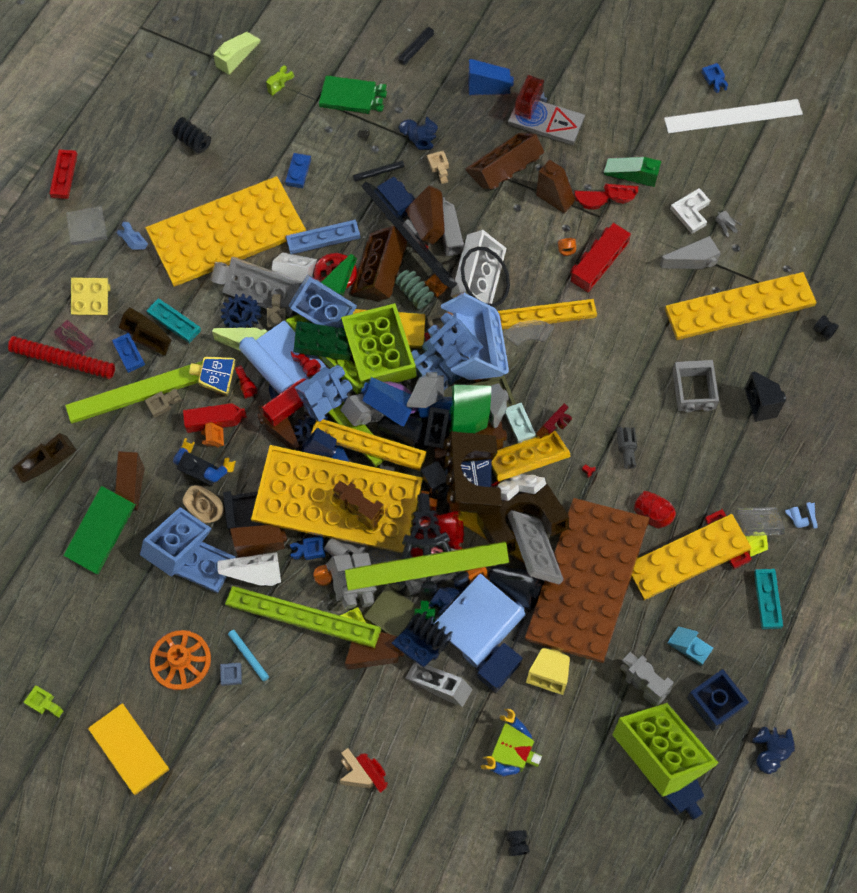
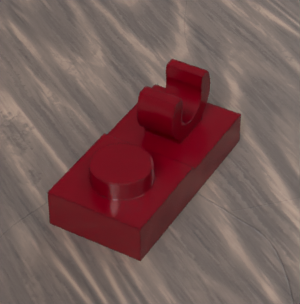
(557, 417)

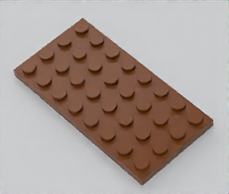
(596, 571)

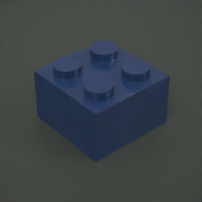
(717, 700)

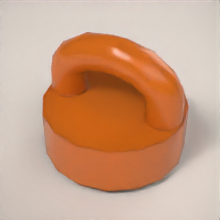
(567, 243)
(322, 575)

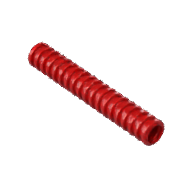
(61, 357)

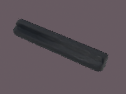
(416, 45)

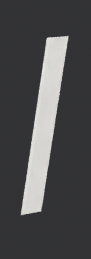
(733, 116)

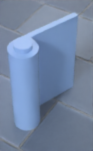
(273, 357)
(480, 619)

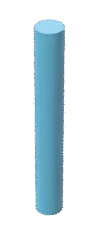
(248, 655)

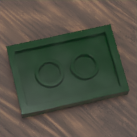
(321, 341)

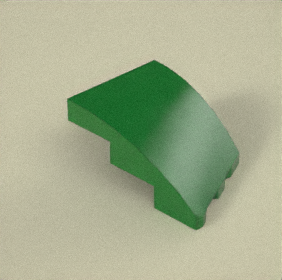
(470, 408)

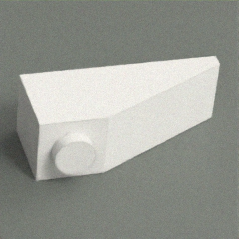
(254, 569)

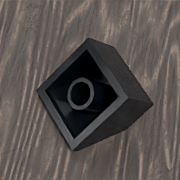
(764, 397)

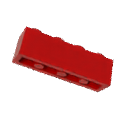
(600, 257)

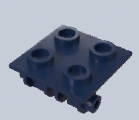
(415, 647)

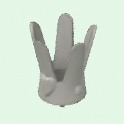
(724, 219)

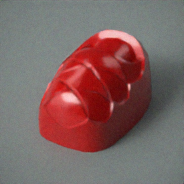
(658, 509)

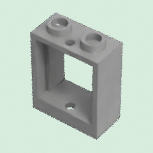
(696, 368)

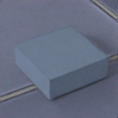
(231, 674)

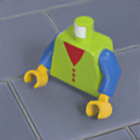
(512, 748)

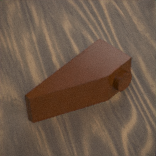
(282, 431)

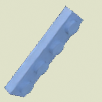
(323, 237)

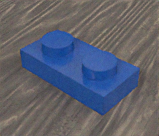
(298, 170)
(128, 352)

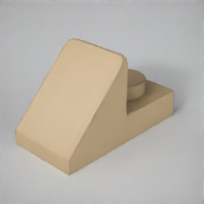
(357, 776)

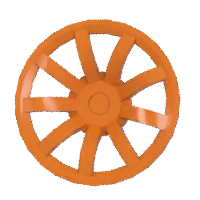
(180, 658)

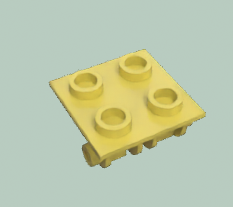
(89, 296)

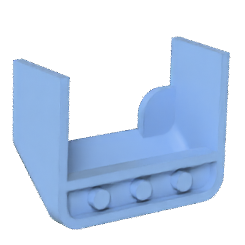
(486, 326)

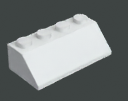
(481, 267)

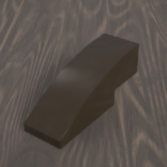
(145, 331)
(44, 457)

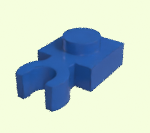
(714, 75)
(311, 548)

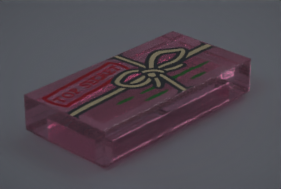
(73, 337)

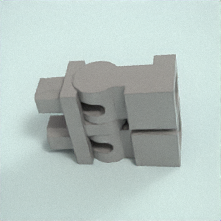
(336, 566)
(645, 679)

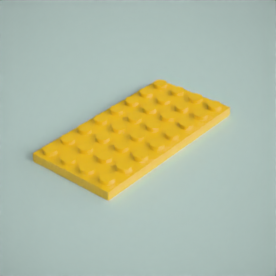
(224, 229)
(300, 497)

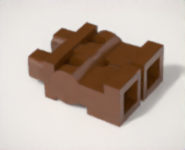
(354, 500)

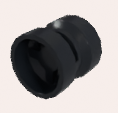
(824, 323)
(517, 843)

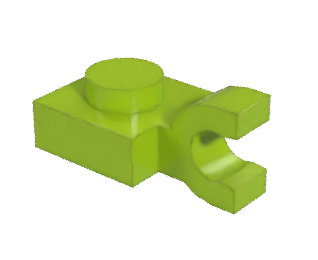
(277, 81)
(41, 701)

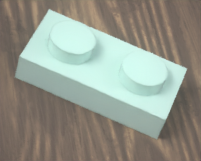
(519, 423)

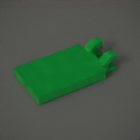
(352, 95)

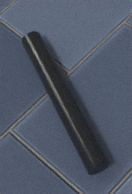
(377, 171)

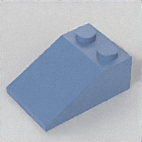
(321, 303)
(174, 541)

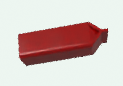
(283, 405)
(222, 415)

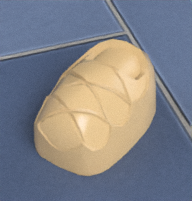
(203, 504)

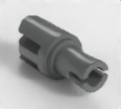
(627, 445)

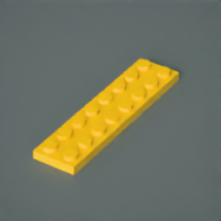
(740, 306)

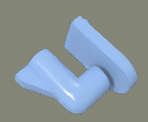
(800, 522)

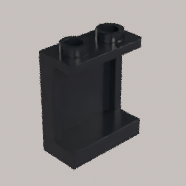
(240, 509)

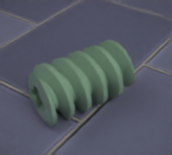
(414, 288)

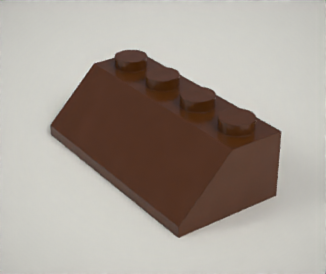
(505, 160)
(379, 264)

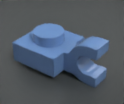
(133, 239)

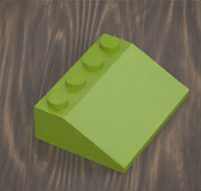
(379, 345)
(663, 748)

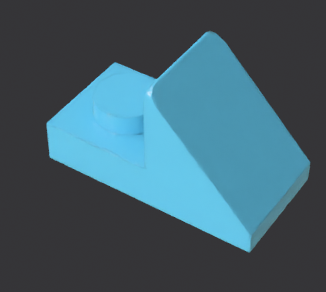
(691, 646)

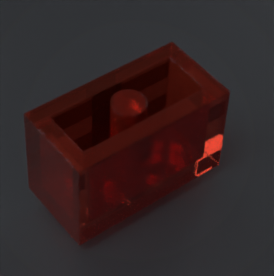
(529, 97)

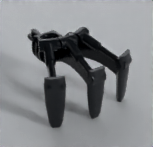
(429, 587)

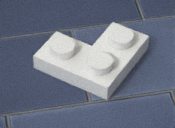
(687, 210)
(521, 483)

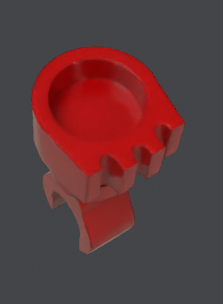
(310, 367)
(247, 386)

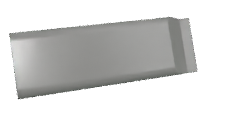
(452, 237)

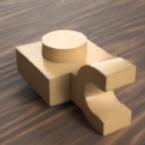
(439, 163)

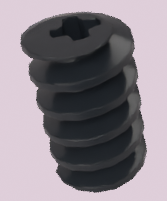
(191, 135)
(430, 631)

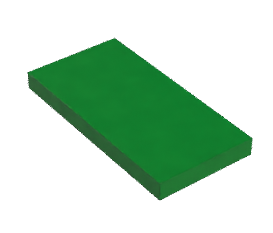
(99, 530)

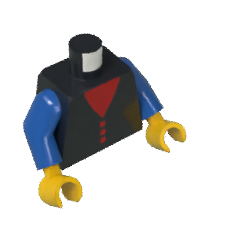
(198, 467)

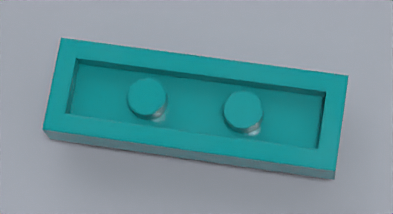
(173, 320)
(768, 599)

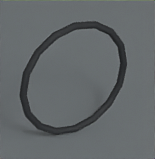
(503, 266)

